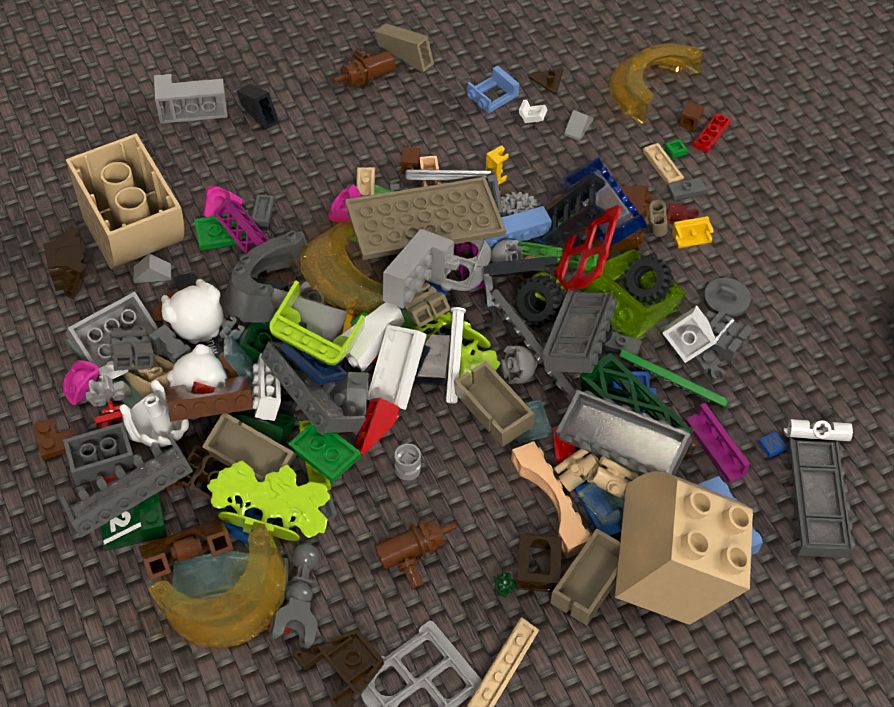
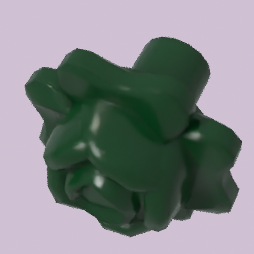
(504, 584)

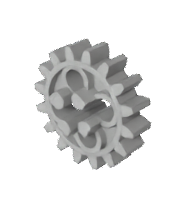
(517, 203)

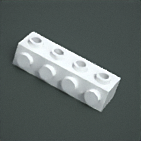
(265, 391)

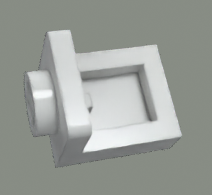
(532, 113)
(109, 371)

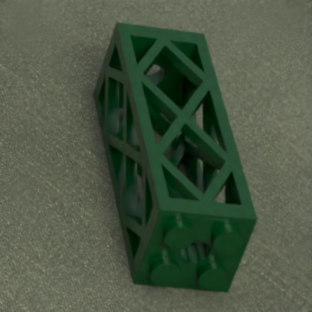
(610, 369)

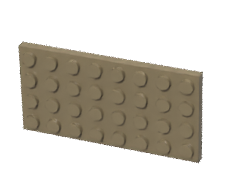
(452, 210)

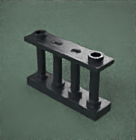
(568, 201)

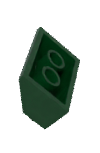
(276, 430)

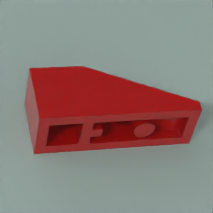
(379, 419)

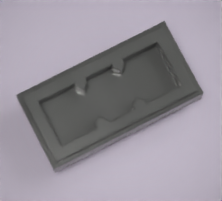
(686, 188)
(263, 209)
(621, 342)

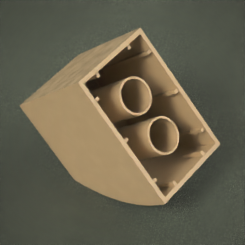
(125, 201)
(682, 547)

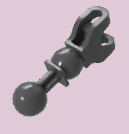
(296, 611)

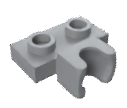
(106, 391)

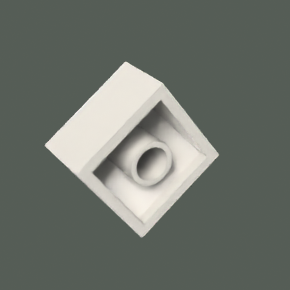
(690, 334)

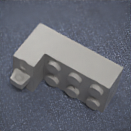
(189, 99)
(419, 260)
(315, 316)

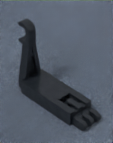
(510, 268)

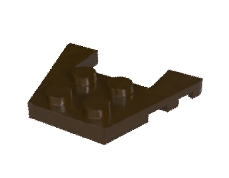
(351, 660)

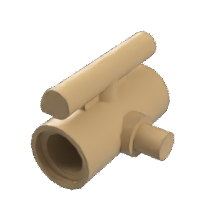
(577, 469)
(611, 478)

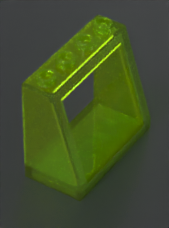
(631, 315)

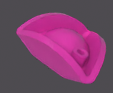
(215, 197)
(338, 211)
(77, 380)

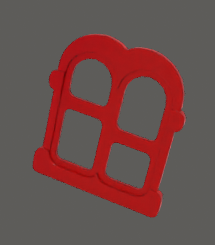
(580, 280)

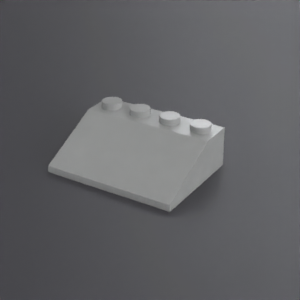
(92, 334)

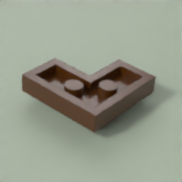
(48, 440)

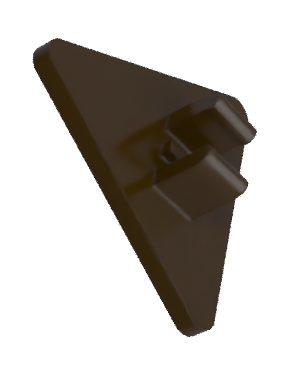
(548, 79)

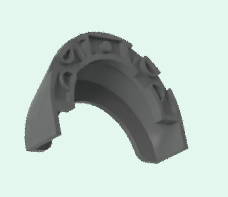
(251, 299)

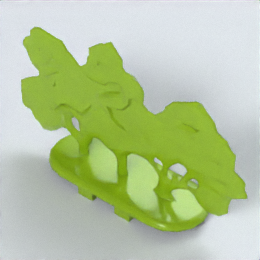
(467, 361)
(275, 497)

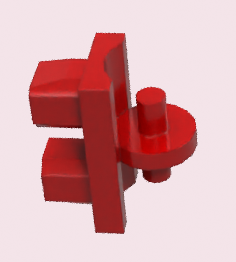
(109, 419)
(562, 449)

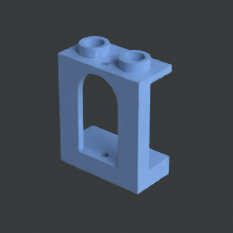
(499, 78)

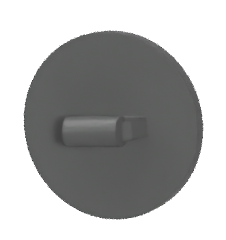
(727, 296)

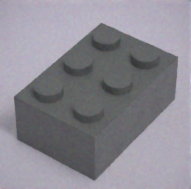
(98, 453)

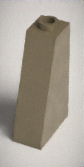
(406, 45)

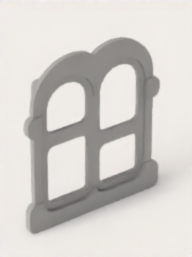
(474, 266)
(452, 658)

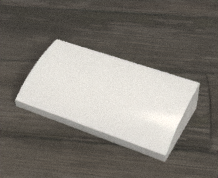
(397, 365)

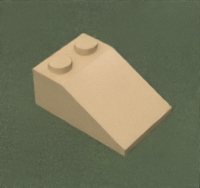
(142, 378)

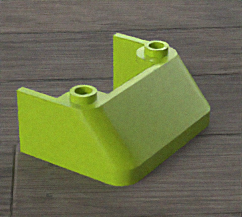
(286, 328)

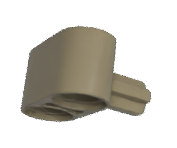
(657, 218)

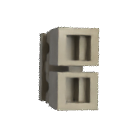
(425, 304)

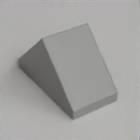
(578, 125)
(151, 270)

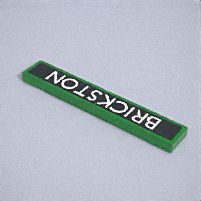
(674, 379)

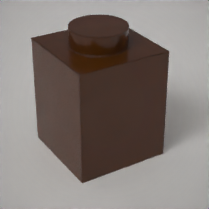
(691, 116)
(410, 158)

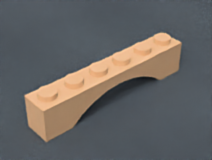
(531, 465)

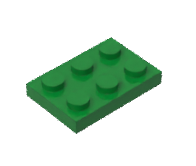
(212, 233)
(325, 453)

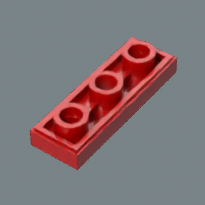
(712, 132)

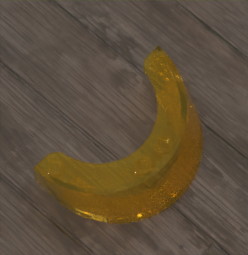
(627, 79)
(335, 276)
(236, 613)

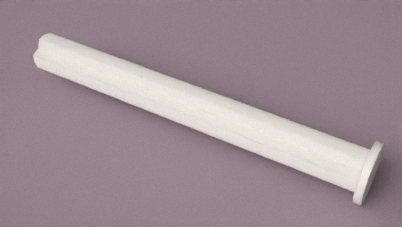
(454, 353)

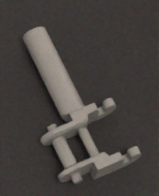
(227, 328)

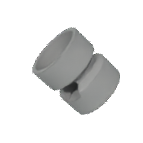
(407, 462)

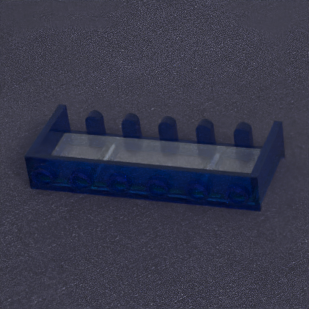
(609, 196)

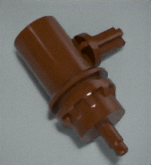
(365, 67)
(406, 546)

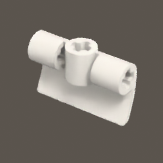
(803, 429)

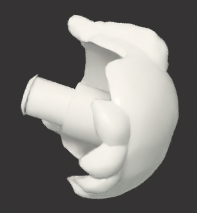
(194, 312)
(199, 367)
(150, 421)

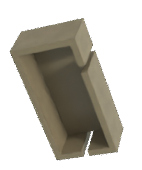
(494, 403)
(247, 445)
(588, 578)

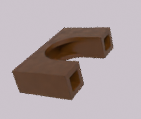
(640, 198)
(184, 405)
(157, 554)

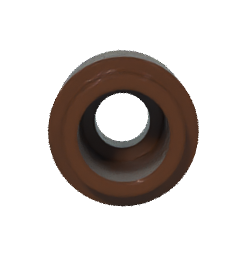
(186, 548)

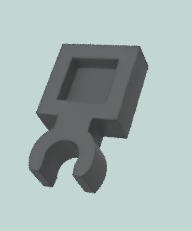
(708, 362)

